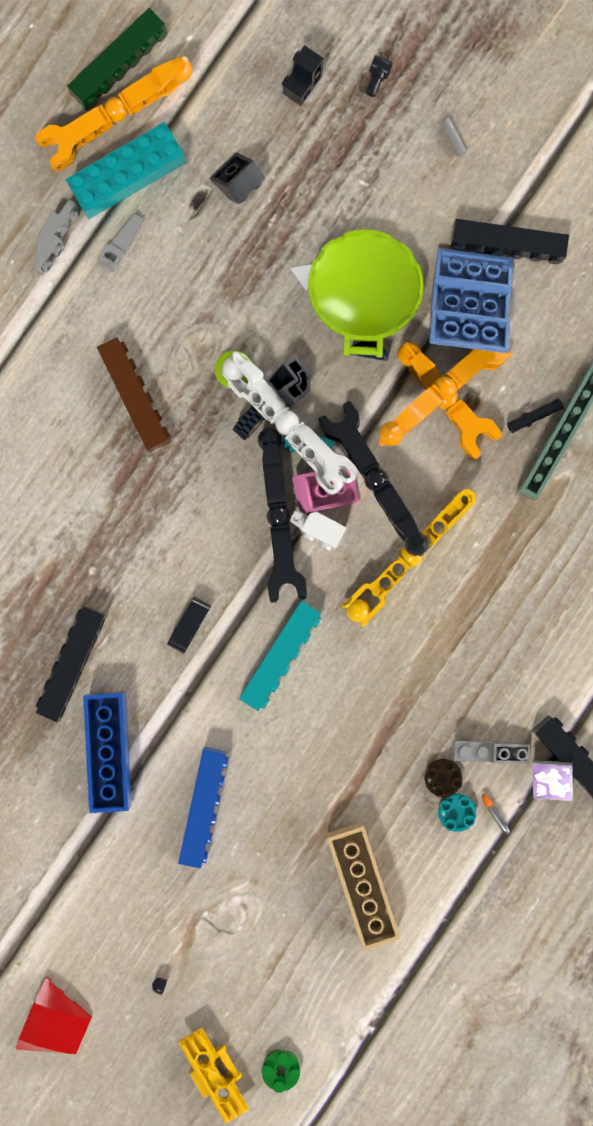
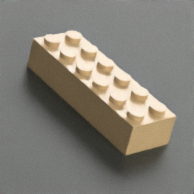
(363, 886)

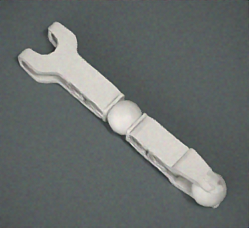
(301, 437)

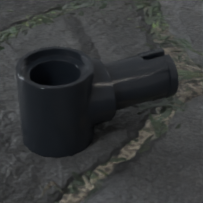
(379, 70)

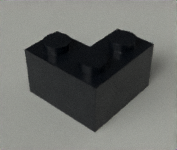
(305, 75)

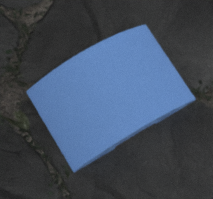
(471, 300)

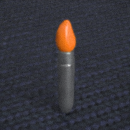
(495, 814)

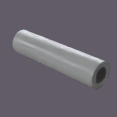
(454, 137)

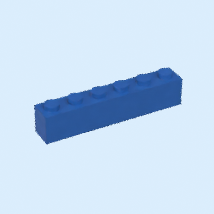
(202, 807)

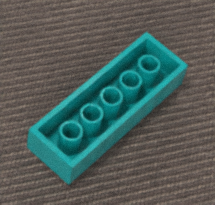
(126, 170)

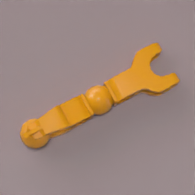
(457, 411)

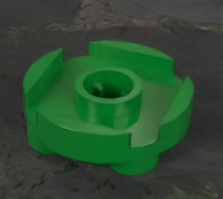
(291, 1074)

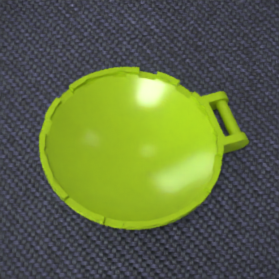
(365, 288)

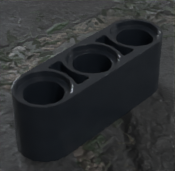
(189, 625)

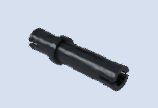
(529, 418)

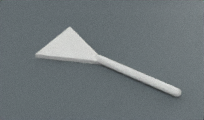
(302, 274)

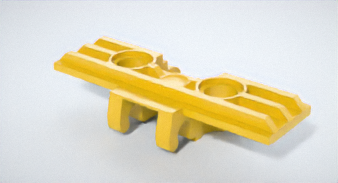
(208, 1077)

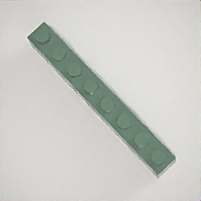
(559, 437)

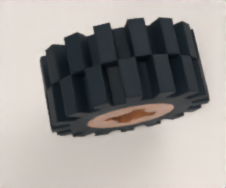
(248, 423)

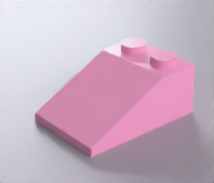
(314, 498)

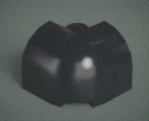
(290, 381)

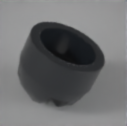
(159, 985)

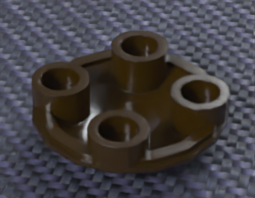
(443, 778)

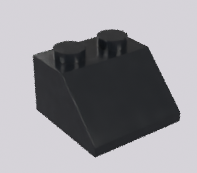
(238, 177)

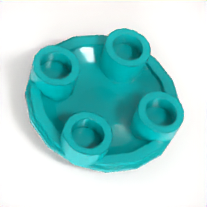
(457, 813)

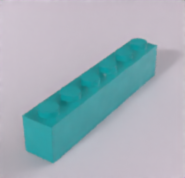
(279, 656)

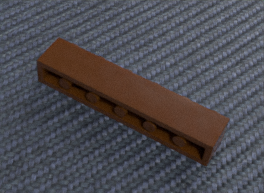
(133, 395)

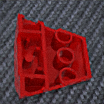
(54, 1023)

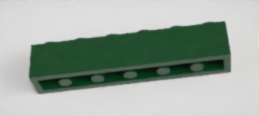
(117, 59)

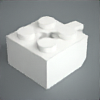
(319, 528)

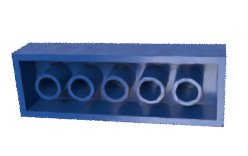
(107, 752)

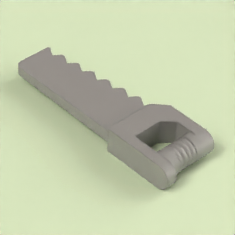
(120, 243)

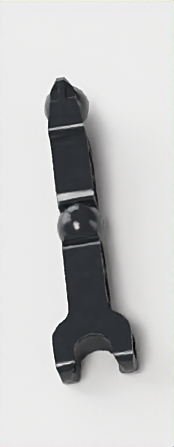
(375, 478)
(278, 517)

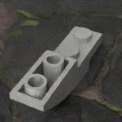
(49, 241)
(490, 751)

